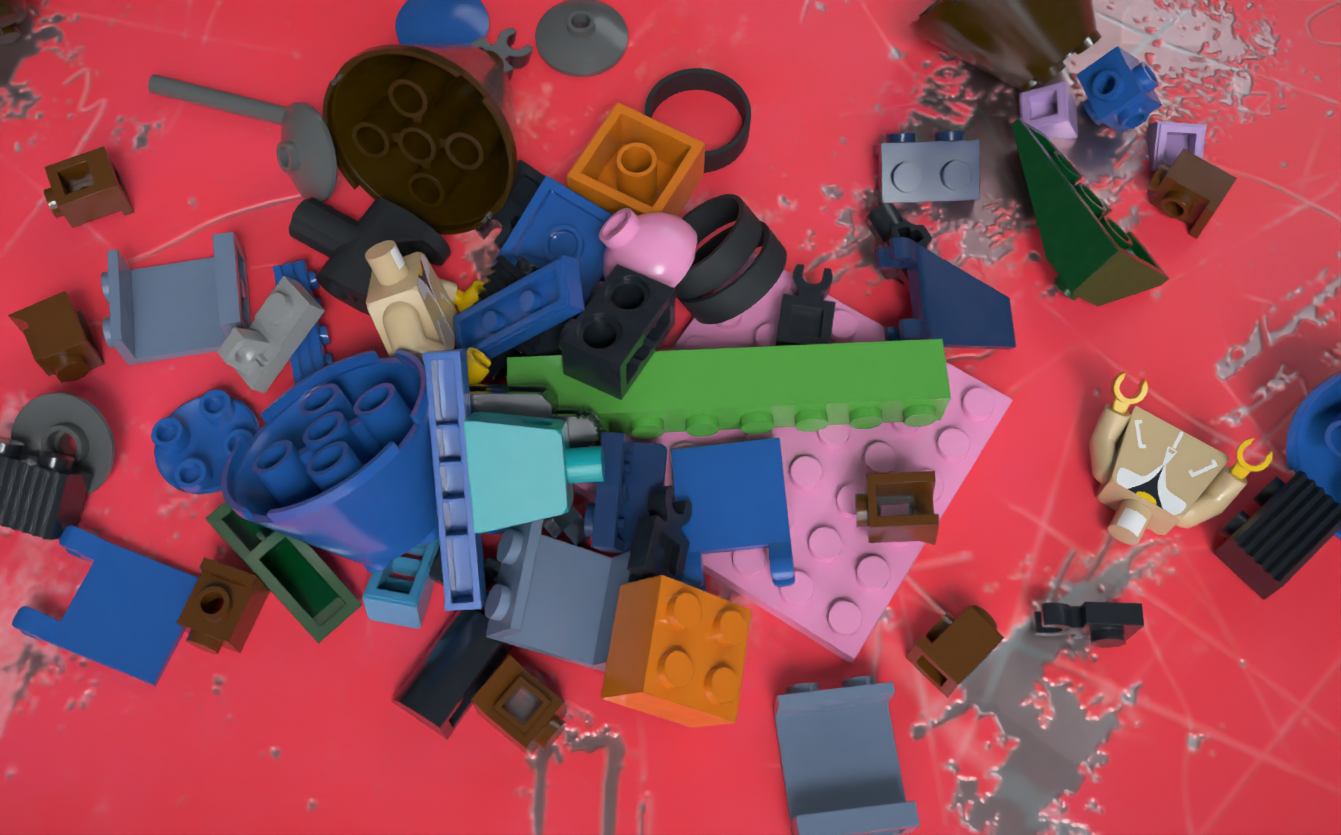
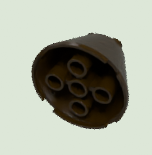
(1011, 38)
(427, 130)

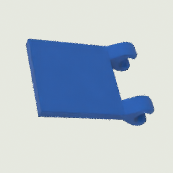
(735, 504)
(120, 612)

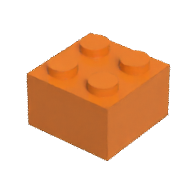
(638, 165)
(677, 653)

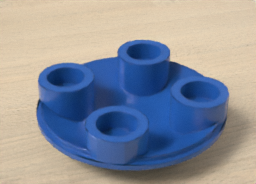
(441, 21)
(198, 440)

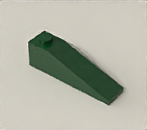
(1078, 238)

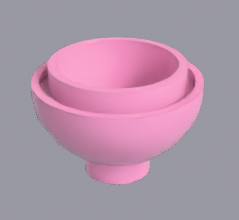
(649, 244)

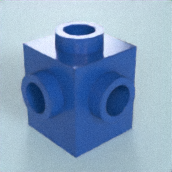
(1119, 90)

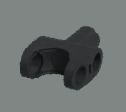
(347, 240)

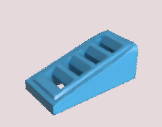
(401, 600)

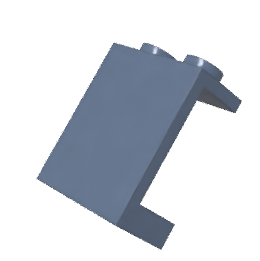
(176, 306)
(555, 596)
(842, 760)

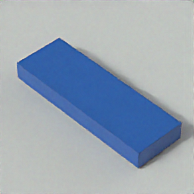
(522, 309)

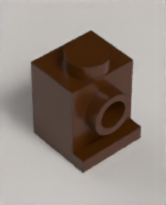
(86, 188)
(1190, 190)
(232, 624)
(955, 648)

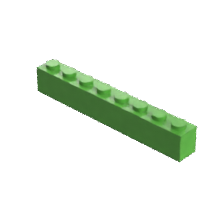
(762, 388)

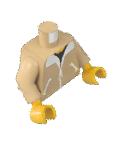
(416, 307)
(1159, 472)

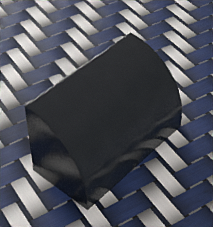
(452, 673)

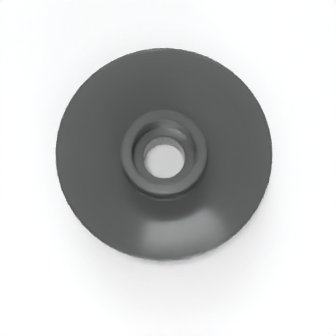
(584, 50)
(307, 152)
(56, 416)

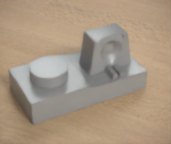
(273, 336)

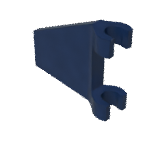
(947, 301)

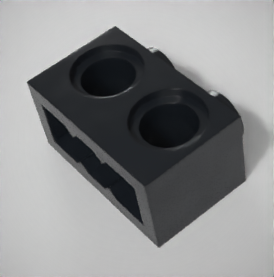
(617, 331)

